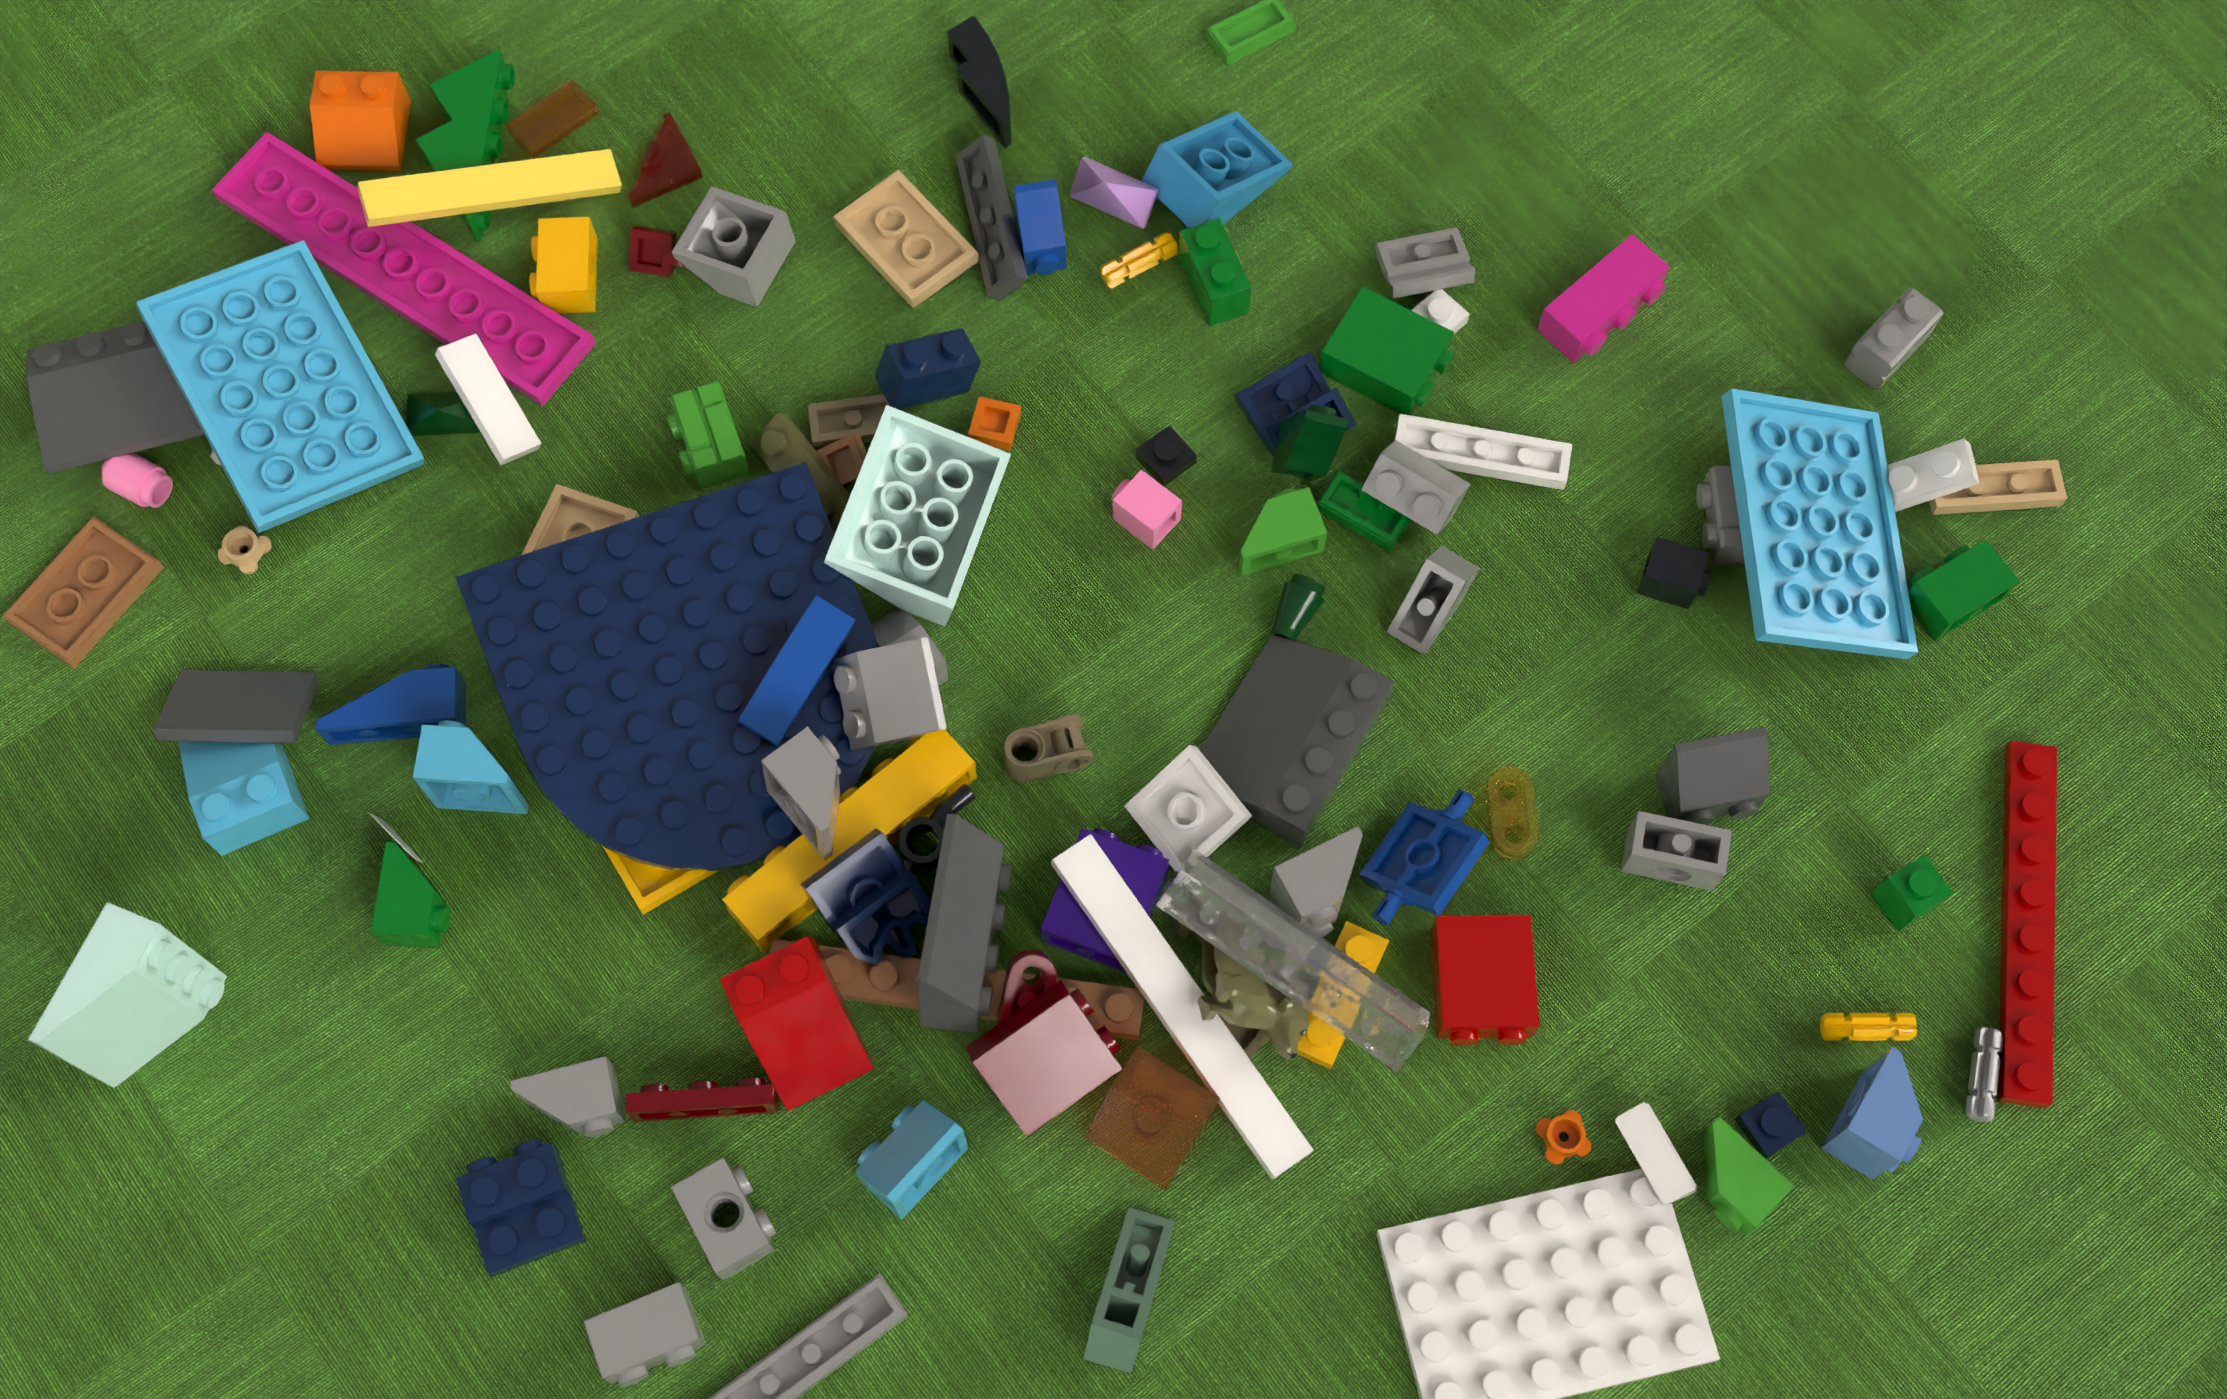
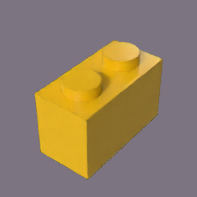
(565, 264)

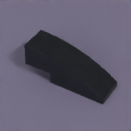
(981, 77)

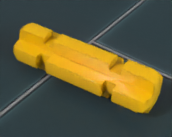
(1138, 260)
(1868, 1026)

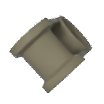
(1050, 745)

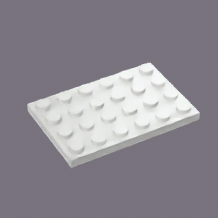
(1547, 1293)

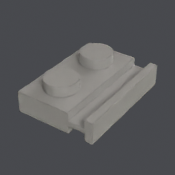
(1425, 262)

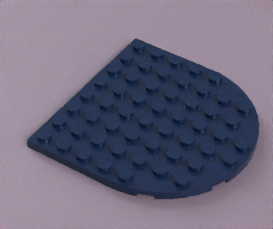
(643, 650)

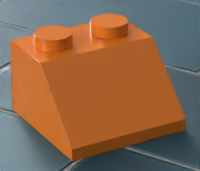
(359, 120)

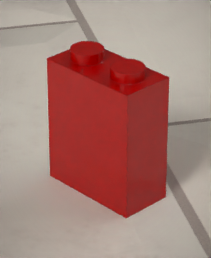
(1484, 978)

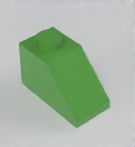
(1283, 532)
(1739, 1179)

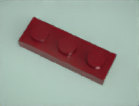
(702, 1100)

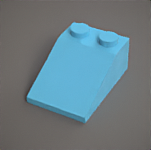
(240, 791)

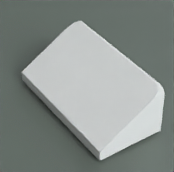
(1656, 1154)

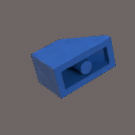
(1040, 227)

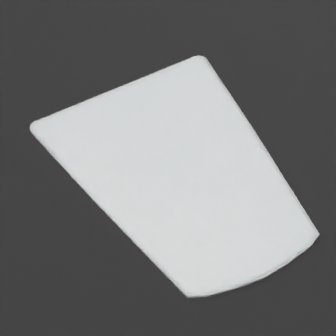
(396, 837)

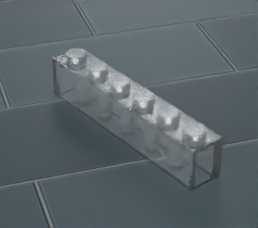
(1295, 960)

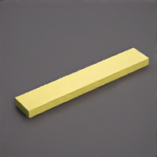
(488, 187)

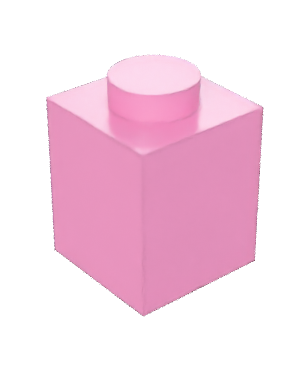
(1146, 508)

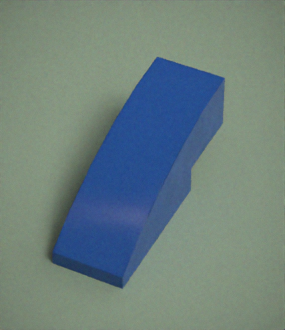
(797, 670)

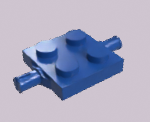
(1424, 858)

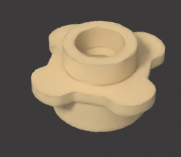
(236, 541)

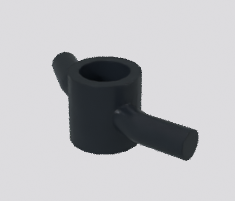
(933, 824)

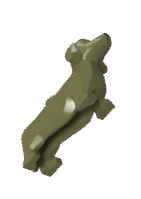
(1245, 1000)

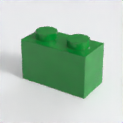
(1214, 272)
(1960, 588)

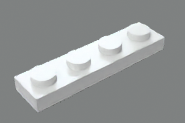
(1487, 451)

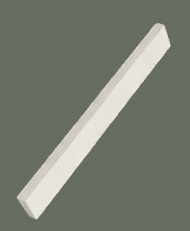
(1174, 999)

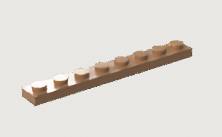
(895, 984)

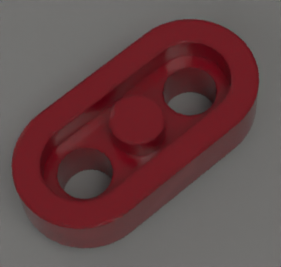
(1018, 990)

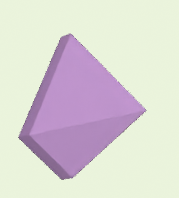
(1113, 192)

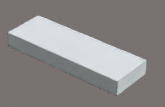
(488, 399)

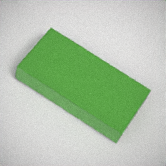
(1250, 30)

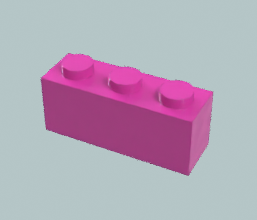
(1604, 299)

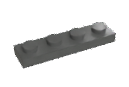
(991, 218)

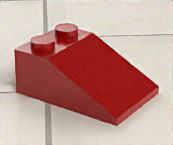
(797, 1022)

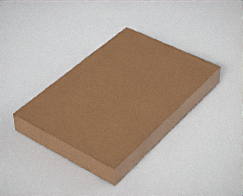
(83, 592)

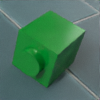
(1912, 893)

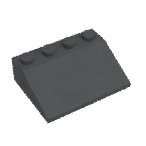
(104, 397)
(1295, 733)

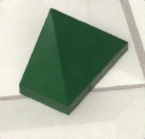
(438, 414)

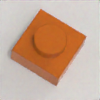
(995, 423)

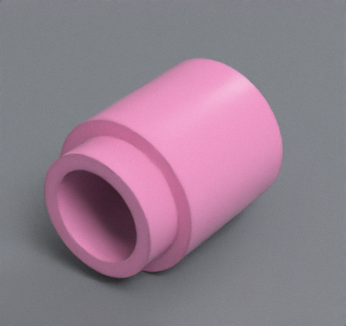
(137, 480)

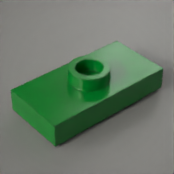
(1361, 512)

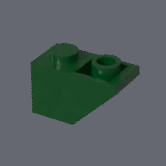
(1308, 442)

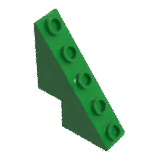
(475, 109)

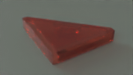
(666, 165)

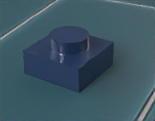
(1770, 1125)

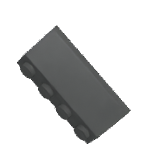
(962, 929)

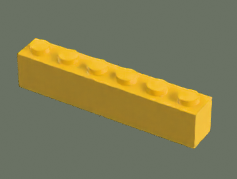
(899, 791)

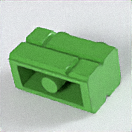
(709, 435)

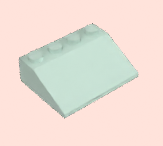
(917, 514)
(126, 997)

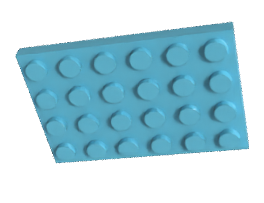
(280, 385)
(1818, 525)

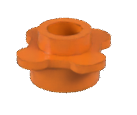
(1572, 1126)

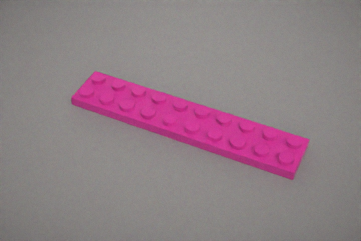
(404, 267)

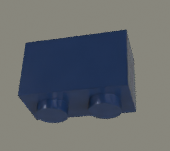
(927, 368)

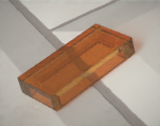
(552, 119)

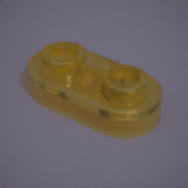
(1512, 815)

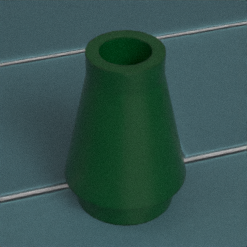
(1297, 606)

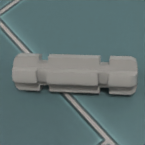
(1984, 1074)

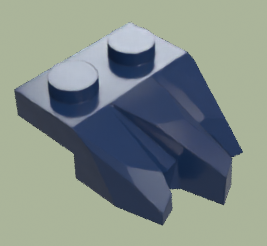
(869, 899)

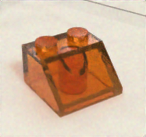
(1152, 1118)

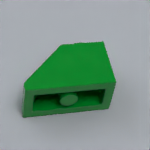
(407, 905)

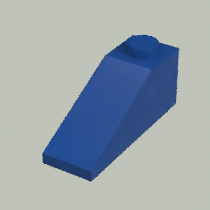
(399, 707)

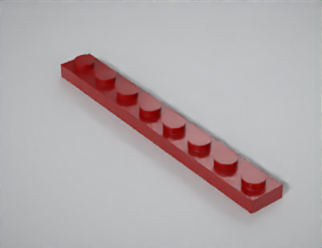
(2028, 925)

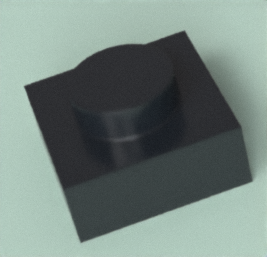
(1166, 456)

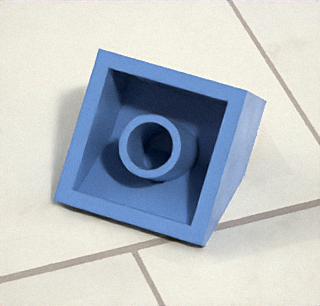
(1878, 1119)

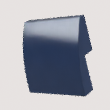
(1284, 393)

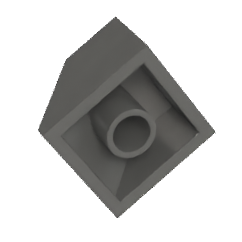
(1716, 777)

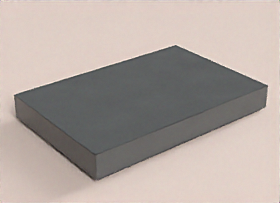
(236, 706)

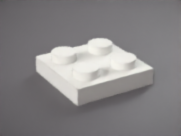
(1187, 808)

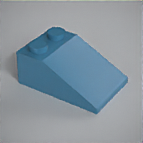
(1215, 170)

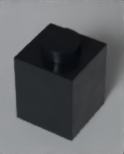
(1674, 573)

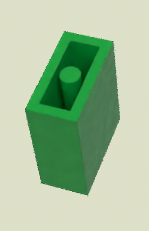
(1387, 352)

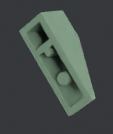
(1128, 1290)

